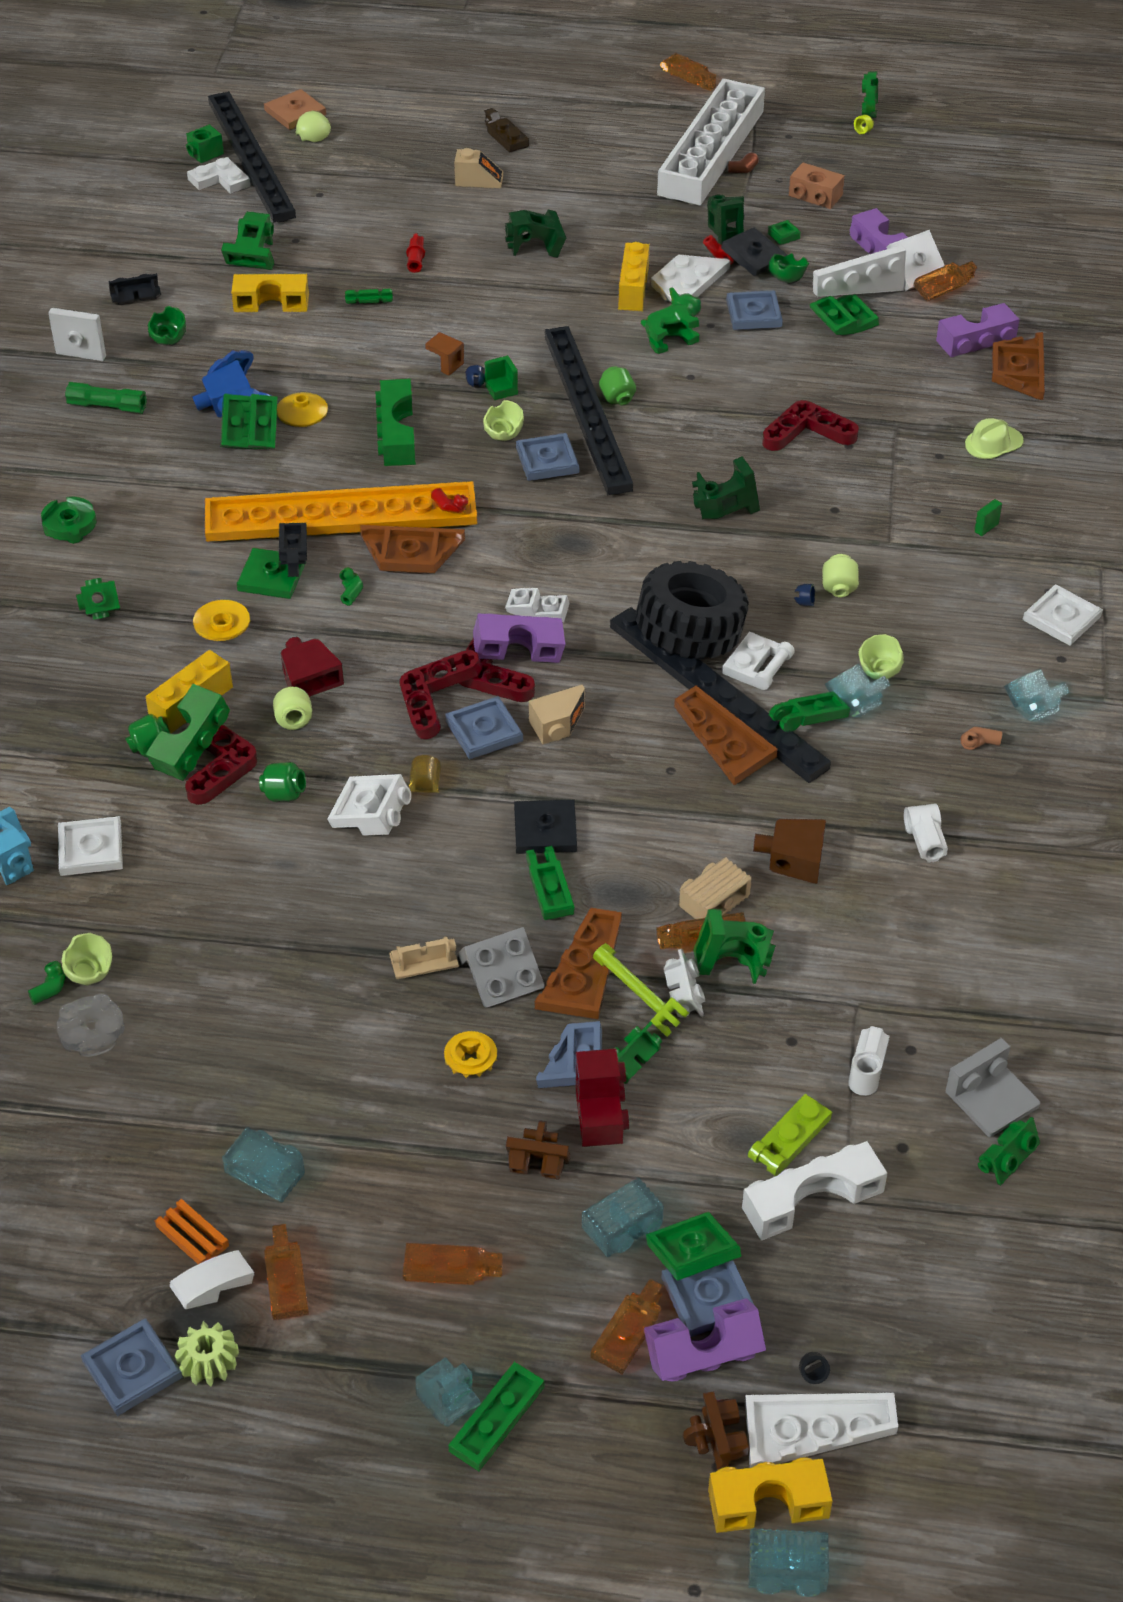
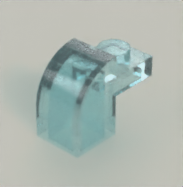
(857, 690)
(1034, 697)
(447, 1391)

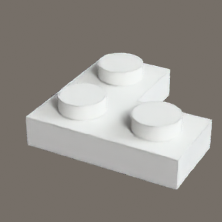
(222, 172)

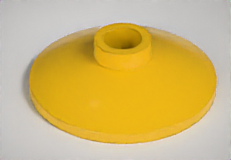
(302, 409)
(221, 620)

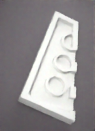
(867, 274)
(810, 1424)

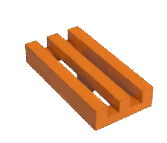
(212, 1233)

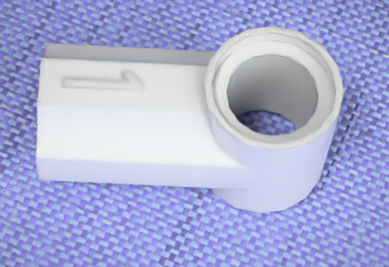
(925, 825)
(868, 1061)

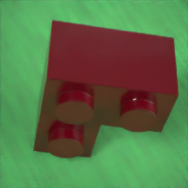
(599, 1097)

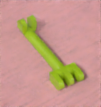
(605, 956)

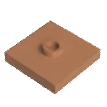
(291, 106)

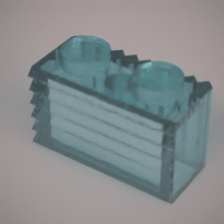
(264, 1163)
(623, 1217)
(788, 1561)

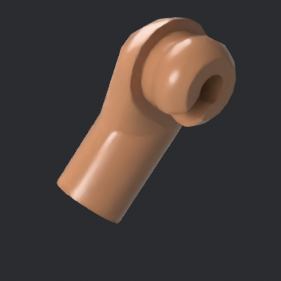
(978, 736)

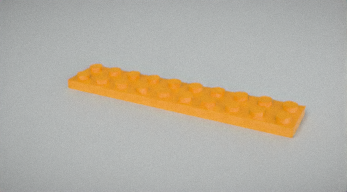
(334, 510)

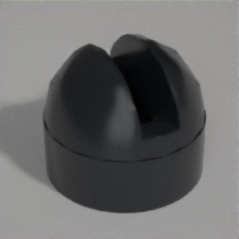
(817, 1372)

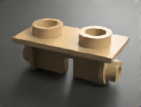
(419, 960)

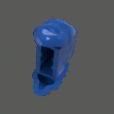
(226, 377)

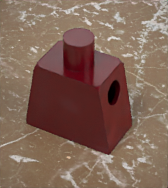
(310, 666)

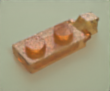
(689, 70)
(944, 280)
(685, 933)
(449, 1264)
(285, 1276)
(626, 1328)

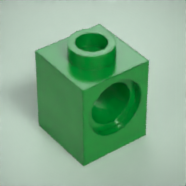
(204, 143)

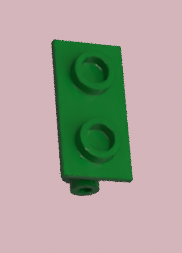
(641, 1045)
(1018, 1143)

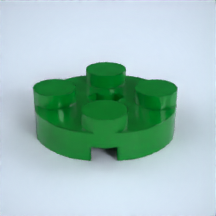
(870, 87)
(58, 522)

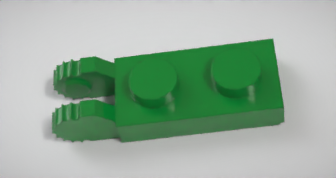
(809, 710)
(550, 885)

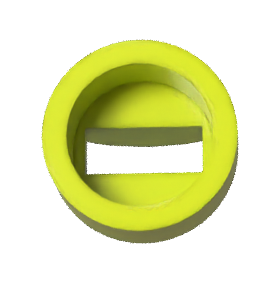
(860, 120)

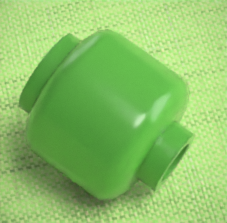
(617, 385)

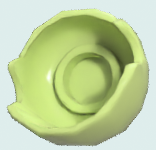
(313, 126)
(504, 421)
(881, 656)
(87, 959)

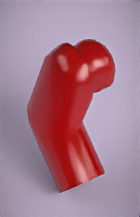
(715, 248)
(446, 504)

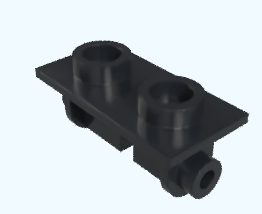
(123, 289)

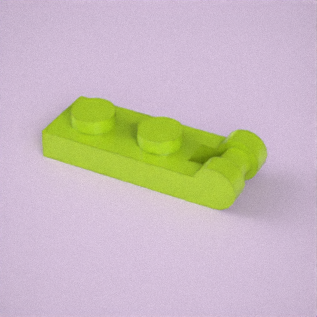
(790, 1134)

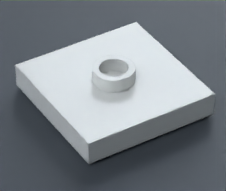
(921, 256)
(77, 334)
(1062, 614)
(90, 846)

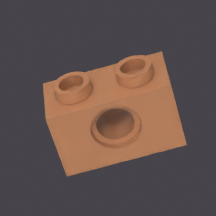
(816, 185)

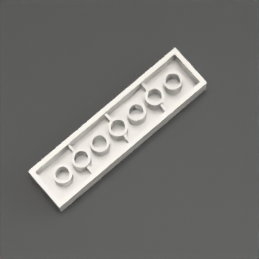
(710, 142)

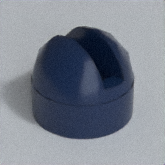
(475, 370)
(806, 594)

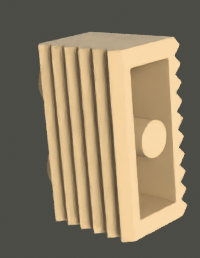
(718, 888)

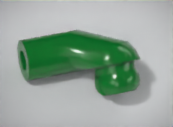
(352, 584)
(52, 984)

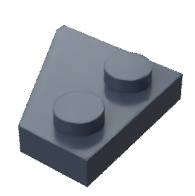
(562, 1058)

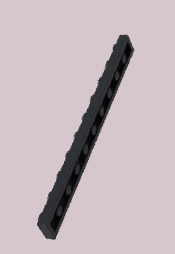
(252, 157)
(588, 411)
(692, 672)

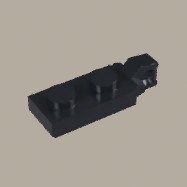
(293, 546)

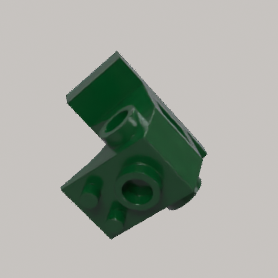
(724, 211)
(540, 226)
(724, 498)

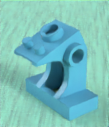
(14, 851)

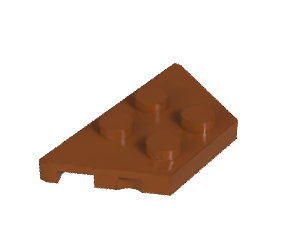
(1020, 365)
(411, 547)

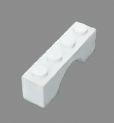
(848, 1173)

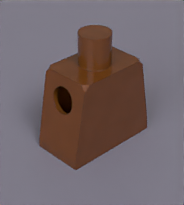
(794, 848)

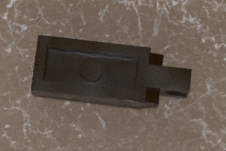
(505, 131)

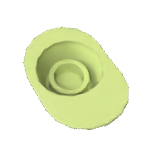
(993, 438)

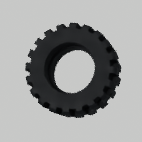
(691, 609)

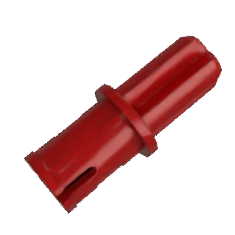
(415, 253)

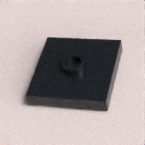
(751, 250)
(545, 825)

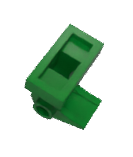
(249, 250)
(733, 939)

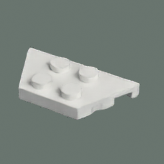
(688, 275)

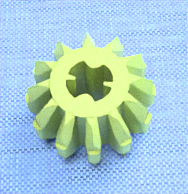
(194, 1358)

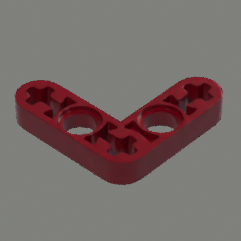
(839, 430)
(427, 684)
(509, 688)
(227, 760)

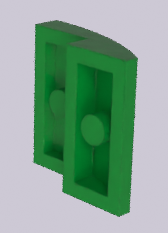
(845, 314)
(249, 421)

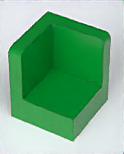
(501, 377)

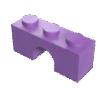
(871, 231)
(960, 336)
(539, 634)
(734, 1337)

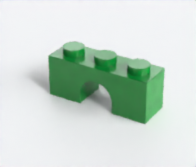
(179, 752)

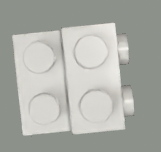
(371, 804)

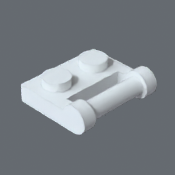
(750, 657)

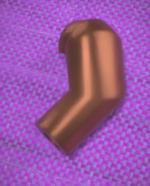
(745, 165)

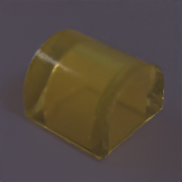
(425, 774)

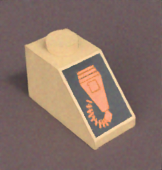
(476, 170)
(557, 713)

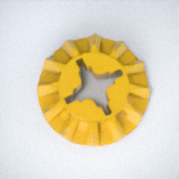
(468, 1043)

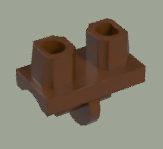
(522, 1150)
(716, 1416)

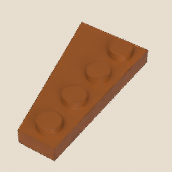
(726, 738)
(580, 980)

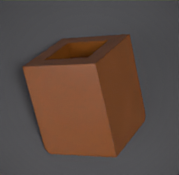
(449, 349)

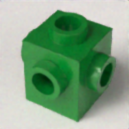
(106, 590)

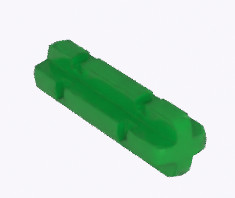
(368, 296)

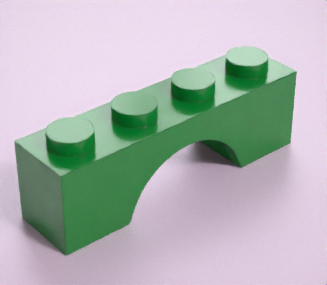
(398, 439)

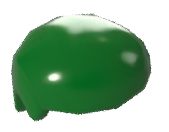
(787, 268)
(168, 326)

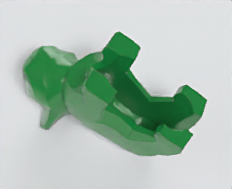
(674, 321)

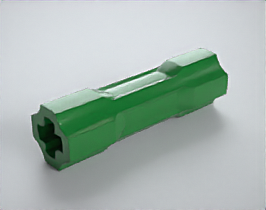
(87, 395)

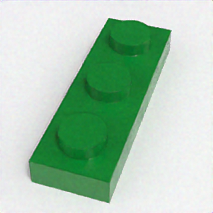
(496, 1416)

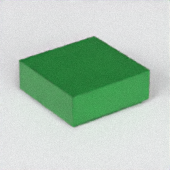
(784, 232)
(988, 517)

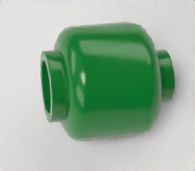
(144, 732)
(282, 782)

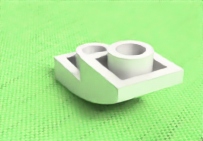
(530, 603)
(205, 1281)

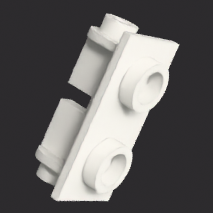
(682, 974)

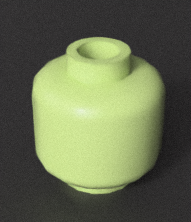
(840, 575)
(292, 708)

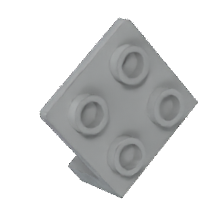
(503, 967)
(990, 1090)

